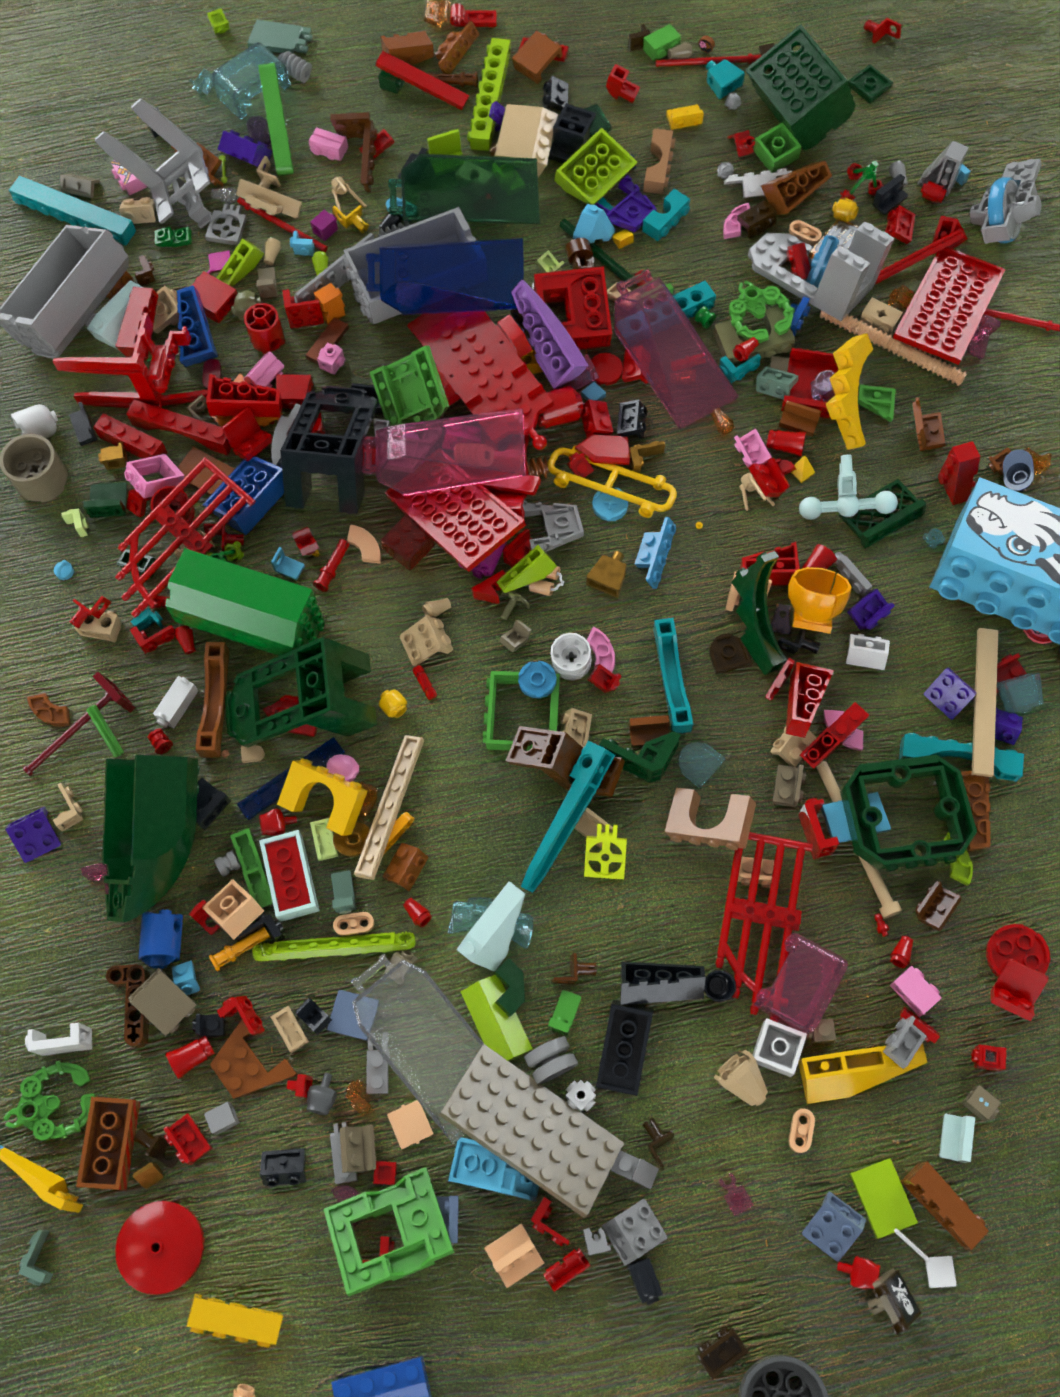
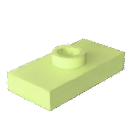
(323, 840)

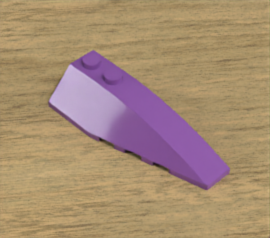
(553, 345)

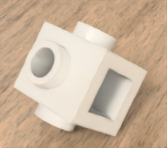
(580, 1104)

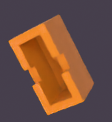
(330, 302)

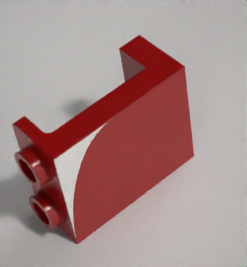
(813, 831)

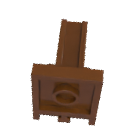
(359, 126)

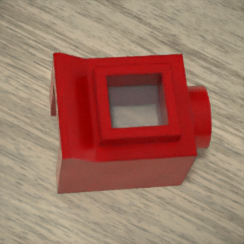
(989, 1057)

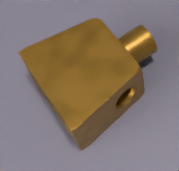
(608, 574)

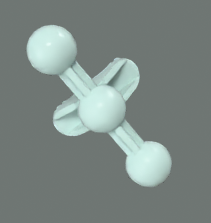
(848, 503)

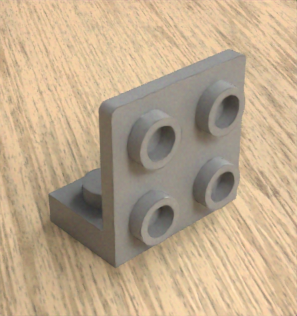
(634, 1232)

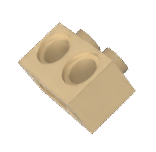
(97, 628)

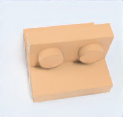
(514, 1255)

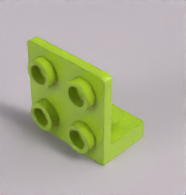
(445, 143)

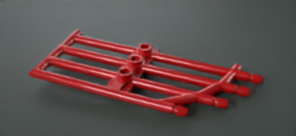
(178, 527)
(760, 913)

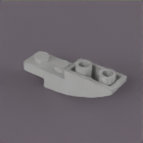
(280, 434)

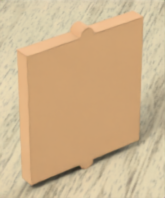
(410, 1124)

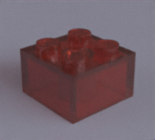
(407, 543)

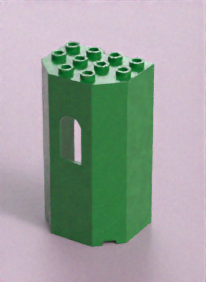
(242, 604)

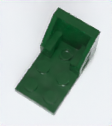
(652, 759)

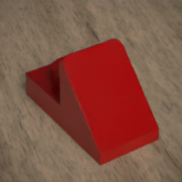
(487, 589)

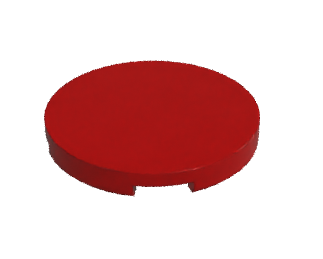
(1019, 944)

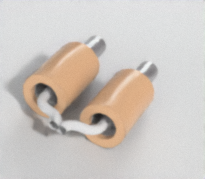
(545, 587)

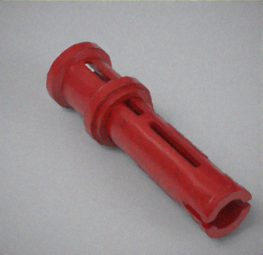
(327, 572)

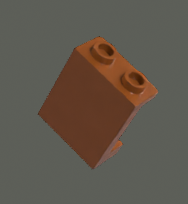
(536, 56)

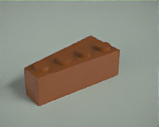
(791, 189)
(945, 1205)

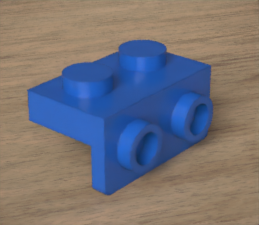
(800, 312)

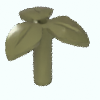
(514, 597)

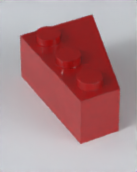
(784, 566)

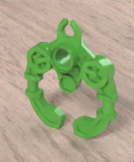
(753, 300)
(44, 1106)

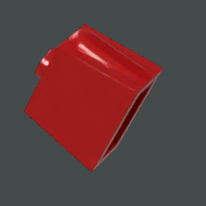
(293, 388)

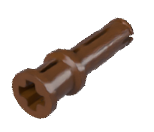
(459, 79)

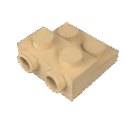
(166, 309)

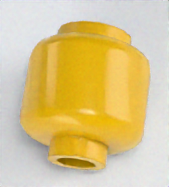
(845, 210)
(393, 703)

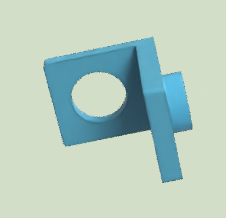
(286, 565)

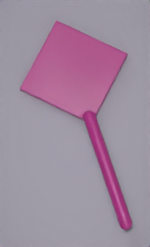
(218, 260)

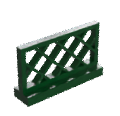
(893, 521)

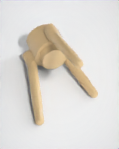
(340, 187)
(750, 484)

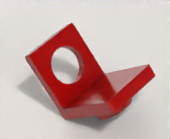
(201, 916)

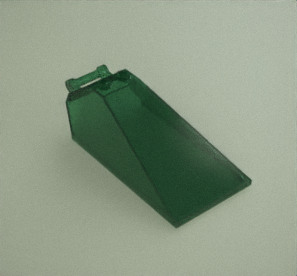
(480, 186)

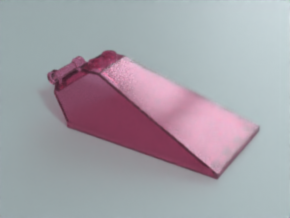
(669, 350)
(448, 452)

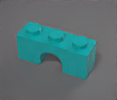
(658, 224)

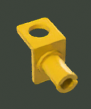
(352, 218)

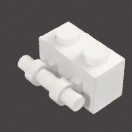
(867, 651)

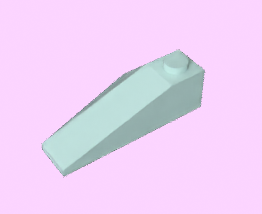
(109, 319)
(490, 937)

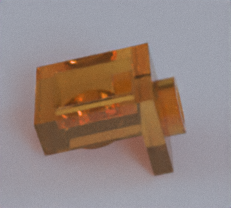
(902, 296)

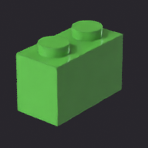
(658, 42)

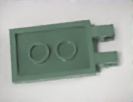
(280, 36)

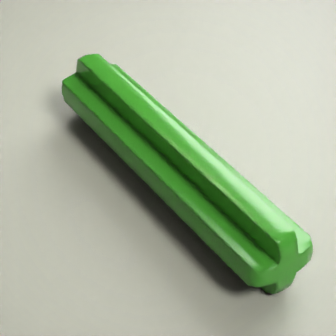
(105, 731)

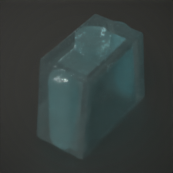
(1021, 692)

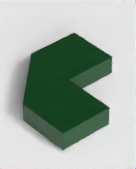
(513, 979)

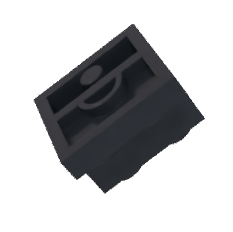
(570, 132)

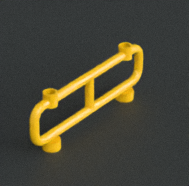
(646, 507)

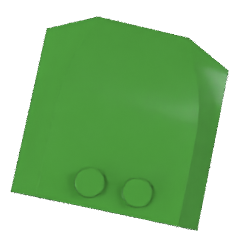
(410, 389)

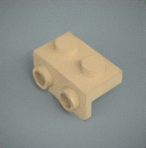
(138, 210)
(790, 747)

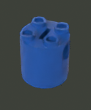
(160, 938)

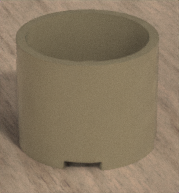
(34, 467)

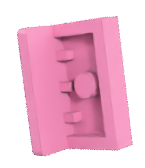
(752, 448)

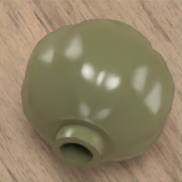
(243, 301)

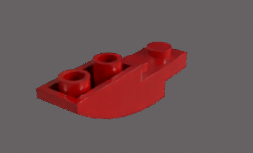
(834, 736)

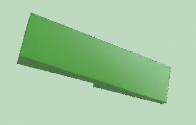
(252, 867)

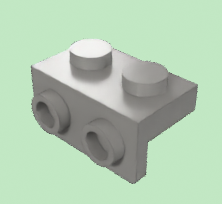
(904, 1043)

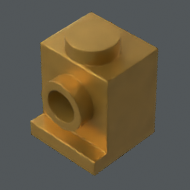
(113, 457)

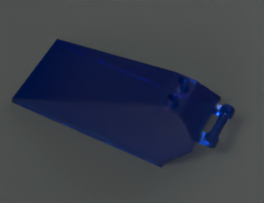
(448, 275)

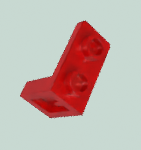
(151, 643)
(544, 1211)

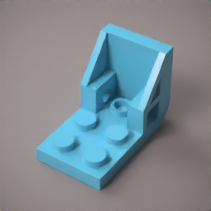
(482, 1169)

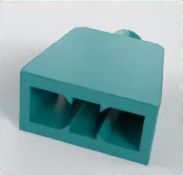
(724, 77)

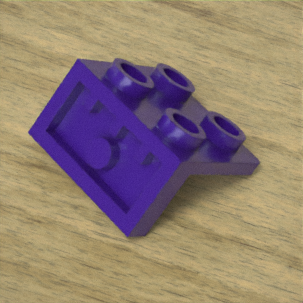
(33, 835)

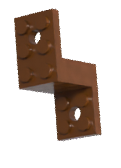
(556, 755)

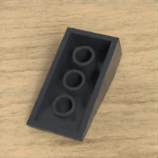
(624, 1048)

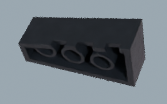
(660, 982)

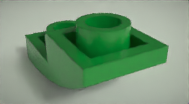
(173, 238)

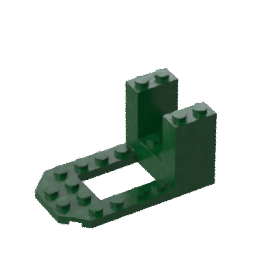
(320, 676)

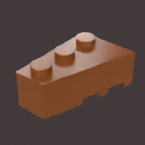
(410, 48)

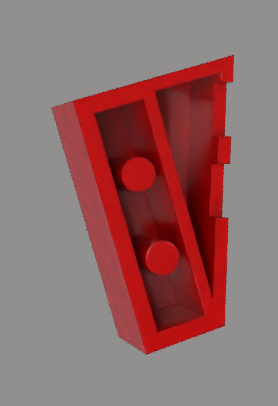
(959, 472)

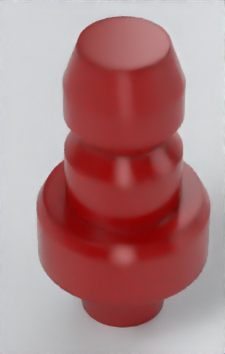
(882, 927)

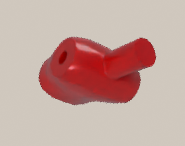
(274, 822)
(862, 1272)

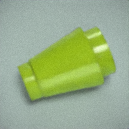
(320, 261)

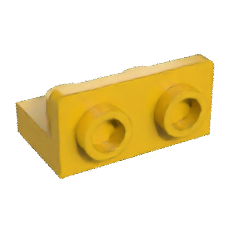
(685, 117)

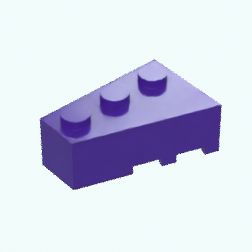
(244, 148)

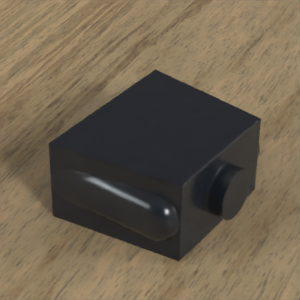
(645, 1281)

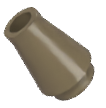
(680, 52)

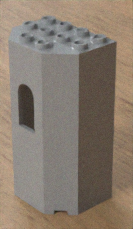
(440, 228)
(63, 289)

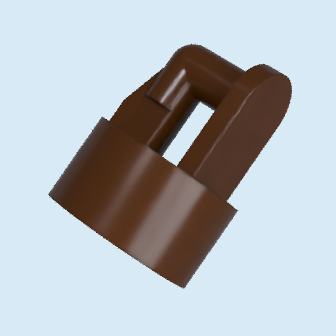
(579, 253)

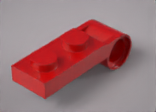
(480, 18)

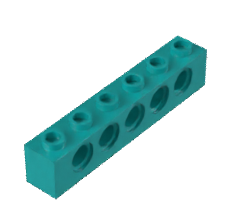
(694, 299)

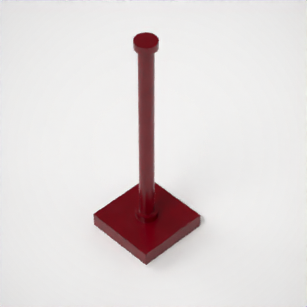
(112, 694)

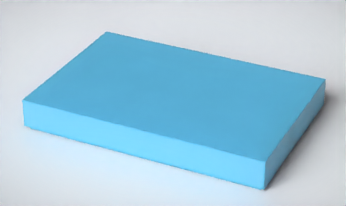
(837, 823)

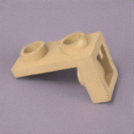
(68, 818)

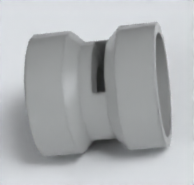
(227, 863)

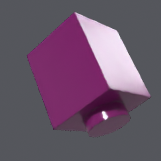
(324, 225)

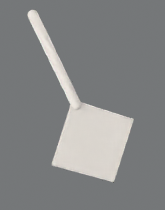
(939, 1269)

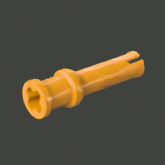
(230, 953)

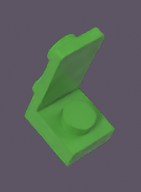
(564, 1013)

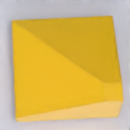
(803, 470)

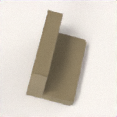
(78, 185)

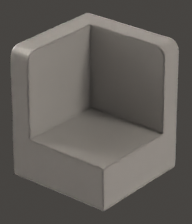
(221, 1118)

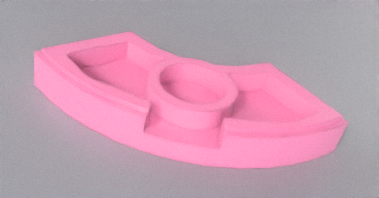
(732, 227)
(602, 649)
(855, 741)

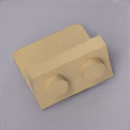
(425, 639)

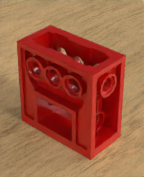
(586, 320)

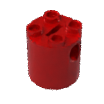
(264, 327)
(566, 408)

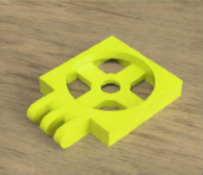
(605, 837)

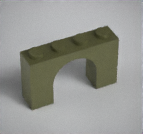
(727, 338)

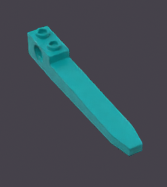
(576, 801)

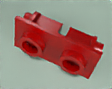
(562, 1273)

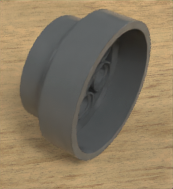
(784, 1366)

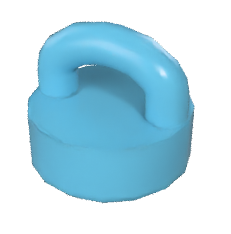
(63, 570)

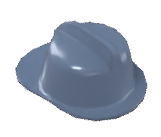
(1018, 470)

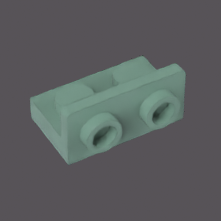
(775, 382)

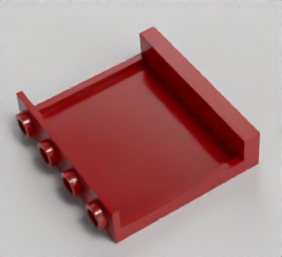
(807, 366)

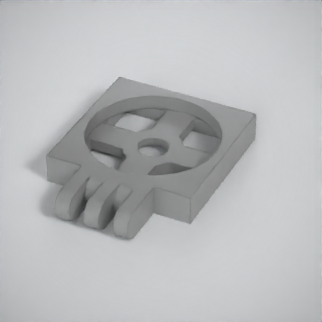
(229, 214)

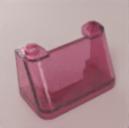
(803, 984)

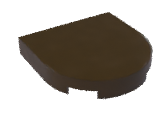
(728, 654)

